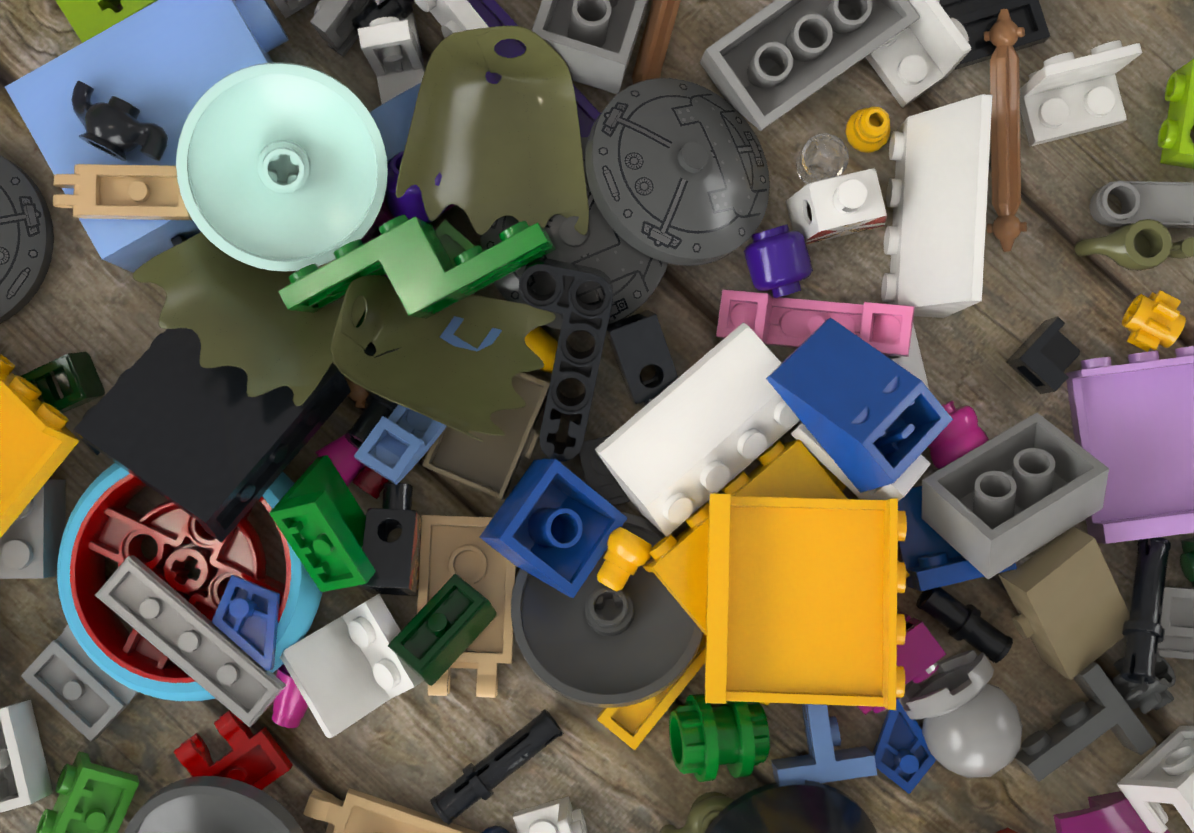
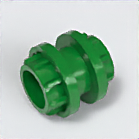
(718, 735)

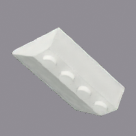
(939, 208)

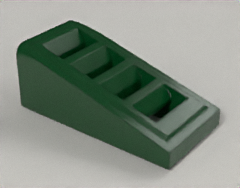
(75, 377)

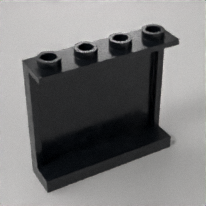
(198, 431)

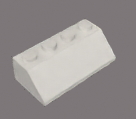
(699, 431)

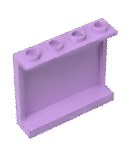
(1142, 429)

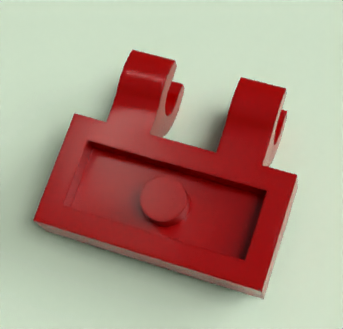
(253, 760)

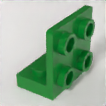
(325, 527)

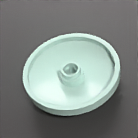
(281, 166)

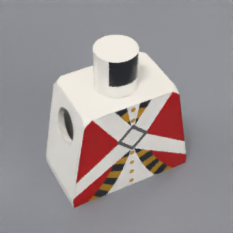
(838, 206)

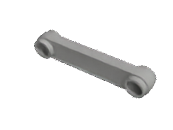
(1140, 200)

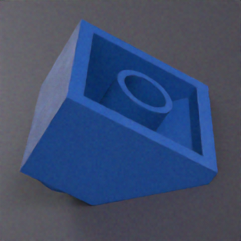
(553, 526)

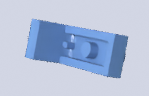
(823, 762)

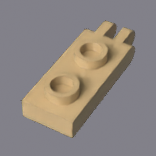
(122, 192)

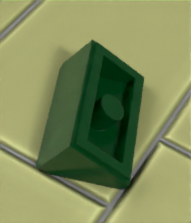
(443, 629)

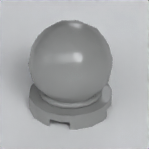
(966, 720)

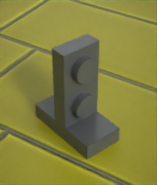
(1082, 725)

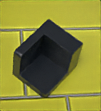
(1045, 357)

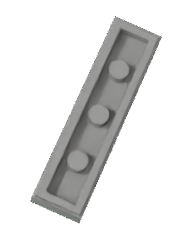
(190, 640)

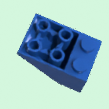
(859, 405)

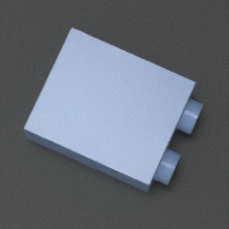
(161, 66)

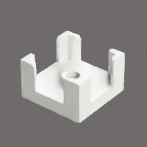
(1164, 778)

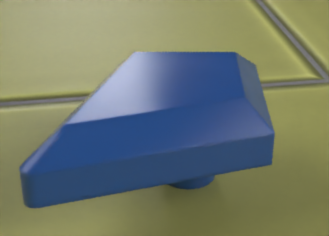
(250, 619)
(902, 750)

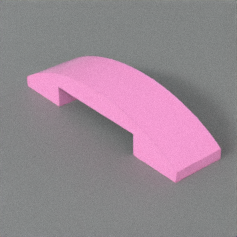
(791, 320)

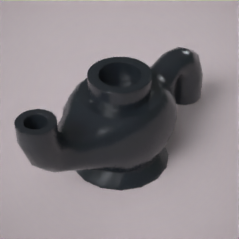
(115, 126)

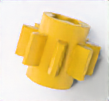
(1153, 321)

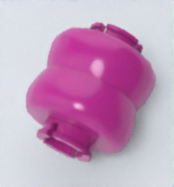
(958, 437)

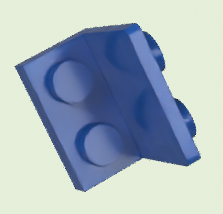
(927, 555)

